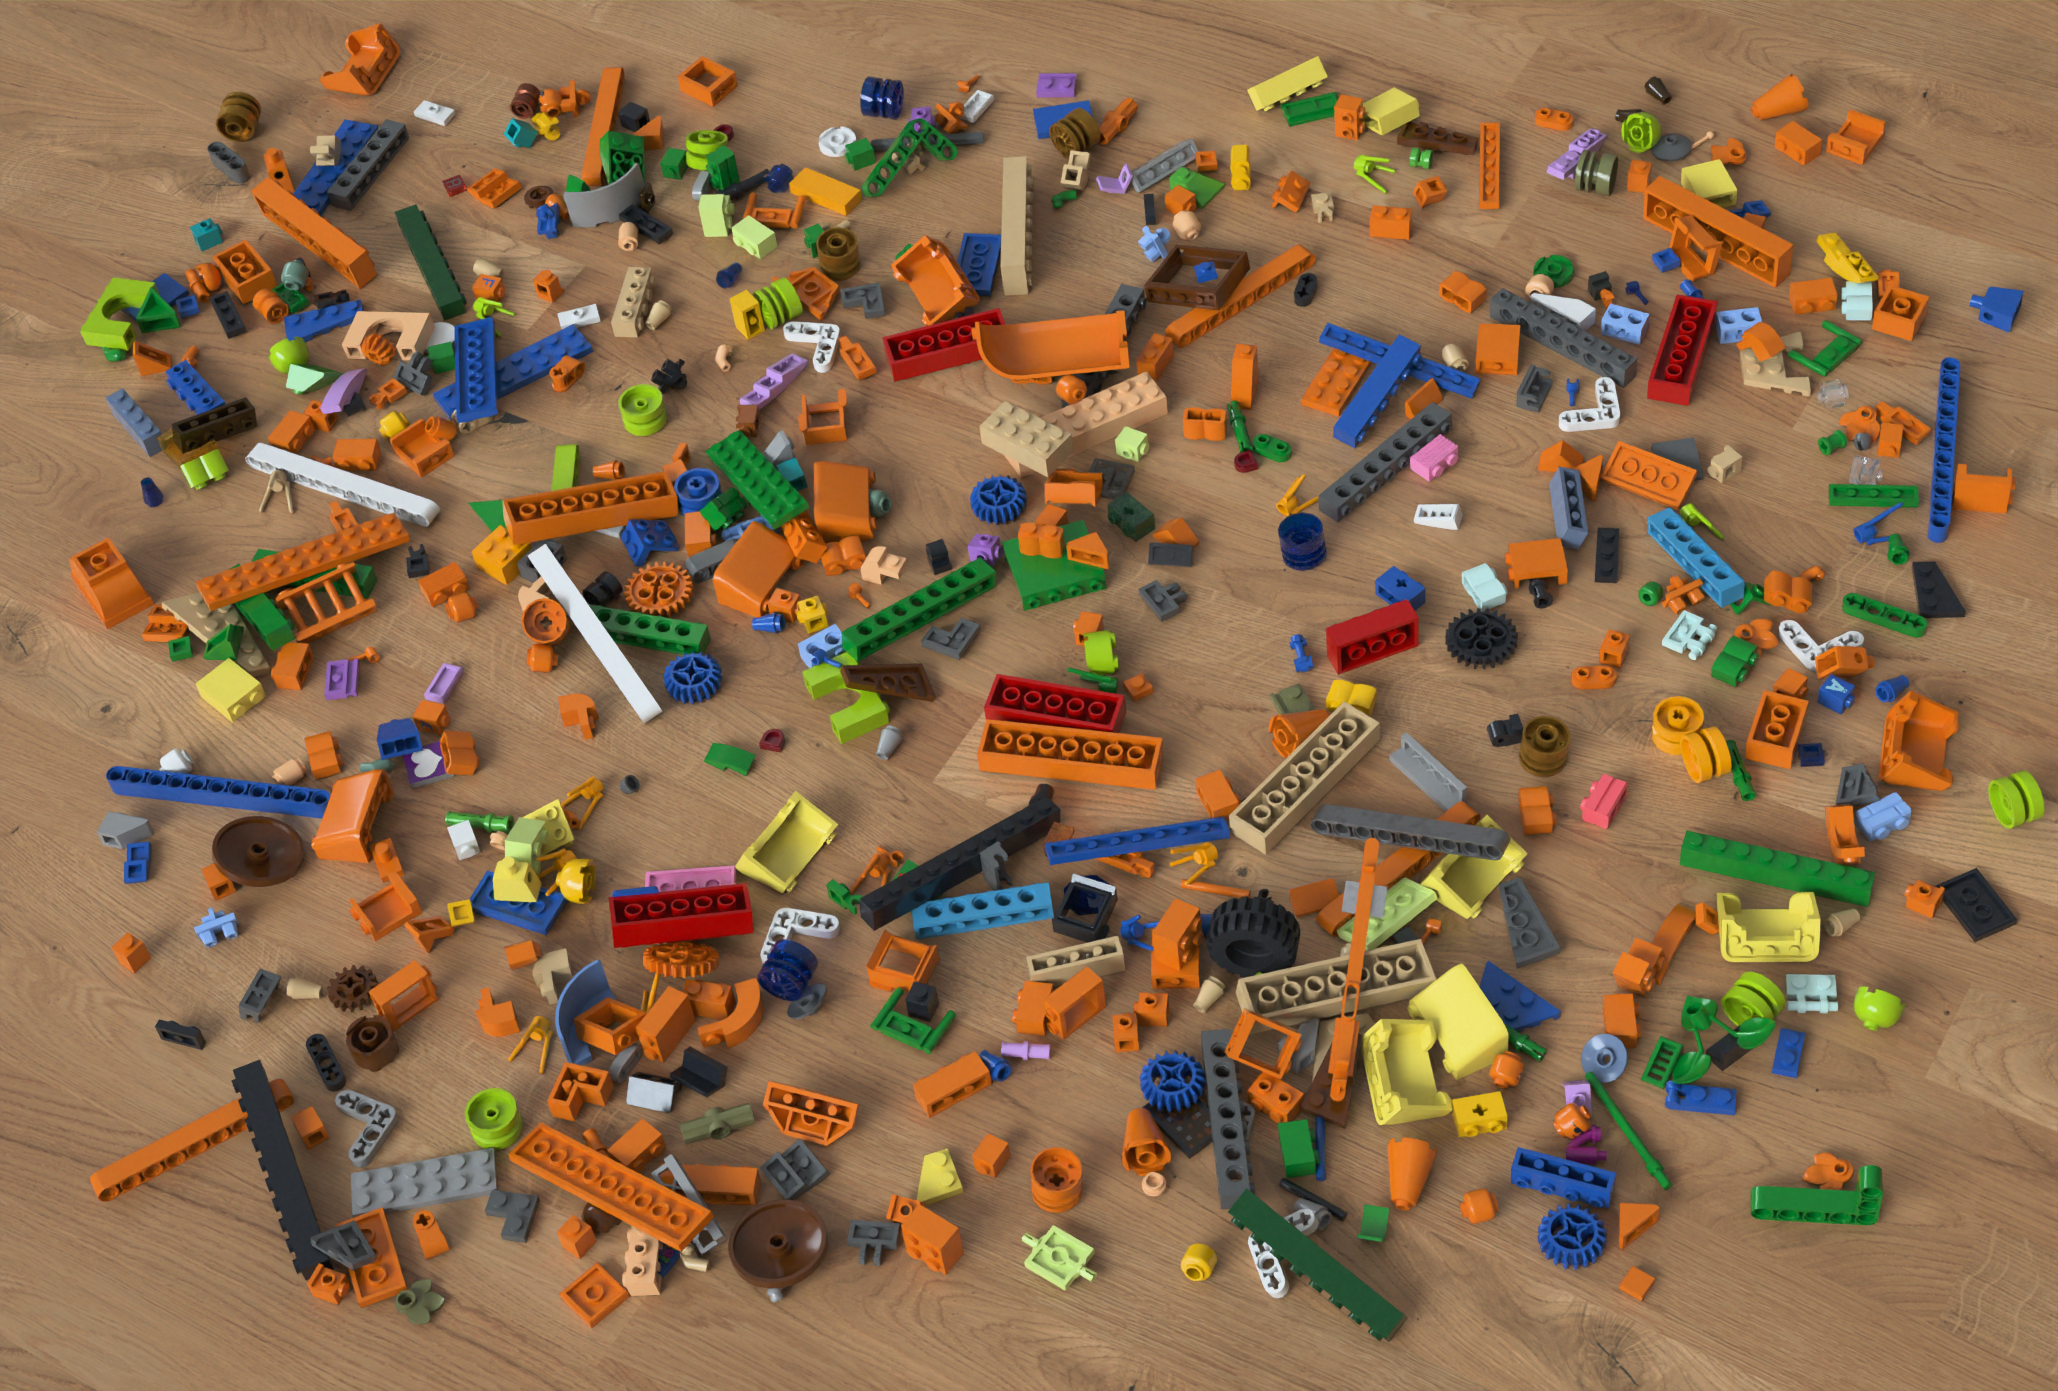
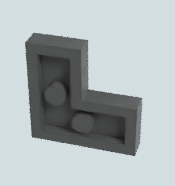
(865, 295)
(952, 643)
(518, 1211)

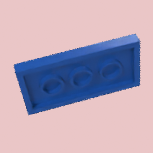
(980, 260)
(533, 916)

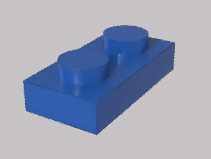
(1788, 1053)

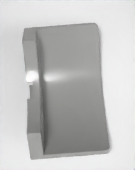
(605, 203)

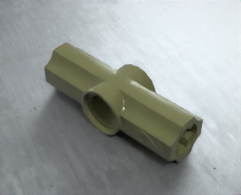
(717, 1123)

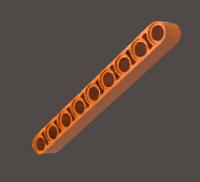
(603, 121)
(1249, 291)
(1402, 863)
(179, 1146)

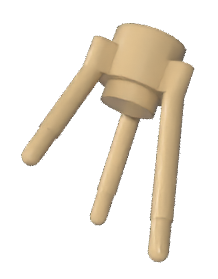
(277, 483)

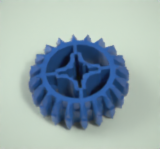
(998, 499)
(693, 677)
(1172, 1090)
(1566, 1248)

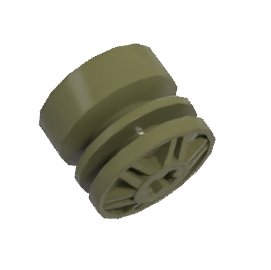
(1594, 172)

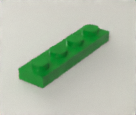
(1873, 495)

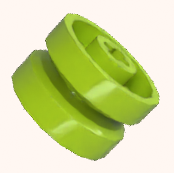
(701, 144)
(642, 410)
(2016, 799)
(1752, 998)
(494, 1119)

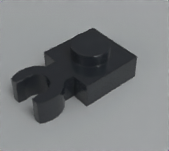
(330, 299)
(418, 562)

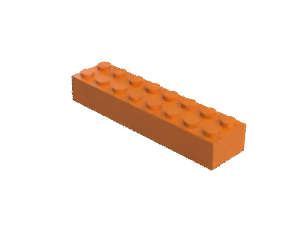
(314, 232)
(1743, 242)
(589, 507)
(1071, 754)

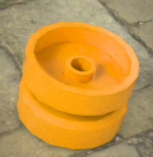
(1673, 719)
(1705, 754)

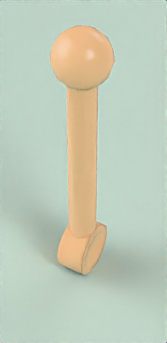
(1709, 135)

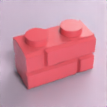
(1604, 801)

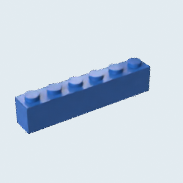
(1377, 391)

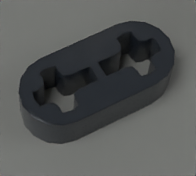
(1149, 209)
(1309, 290)

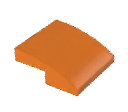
(494, 188)
(163, 626)

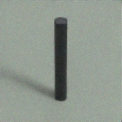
(1307, 1195)

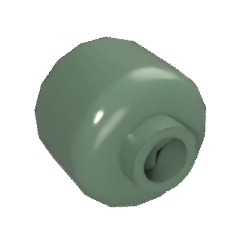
(294, 275)
(879, 502)

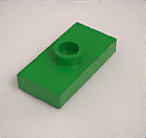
(292, 298)

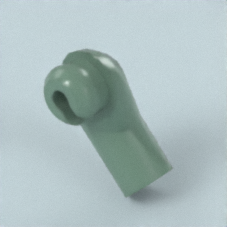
(385, 764)

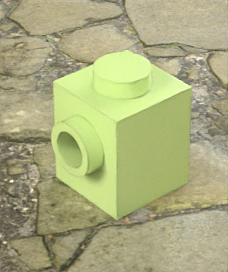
(1132, 444)

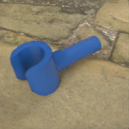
(1572, 389)
(821, 656)

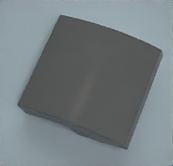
(1680, 451)
(794, 1170)

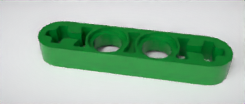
(1882, 618)

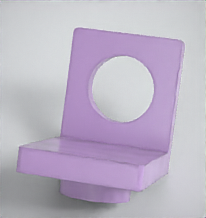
(1115, 185)
(1578, 1093)

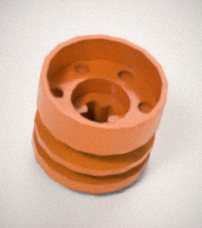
(537, 613)
(1053, 1168)

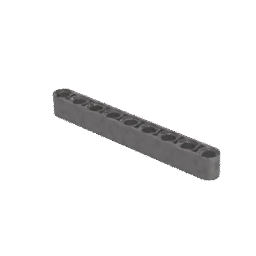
(1410, 832)

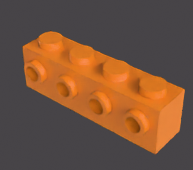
(804, 537)

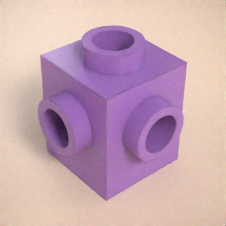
(924, 113)
(985, 547)

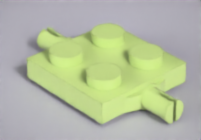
(1059, 1257)

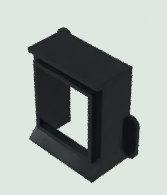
(1078, 929)

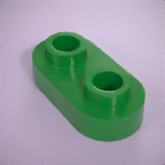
(1272, 448)

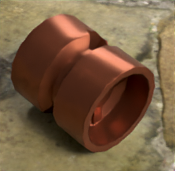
(525, 101)

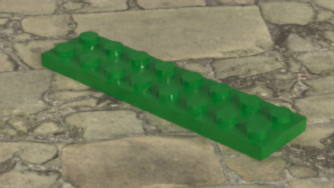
(757, 479)

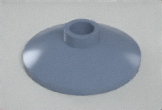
(1595, 1053)

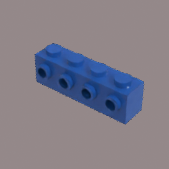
(192, 388)
(1563, 1178)

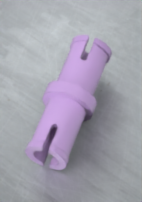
(1025, 1050)

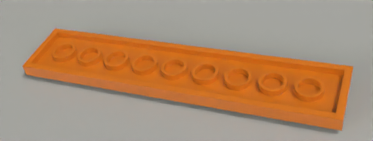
(302, 561)
(611, 1186)

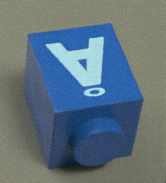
(1836, 694)

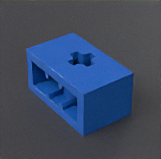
(1398, 586)

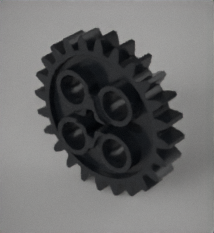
(1481, 638)

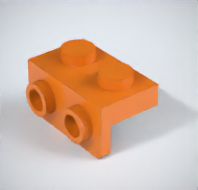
(1290, 191)

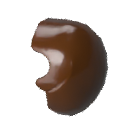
(598, 1219)

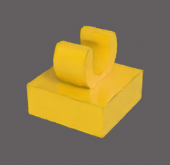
(460, 913)

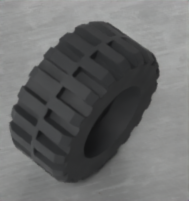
(1253, 936)

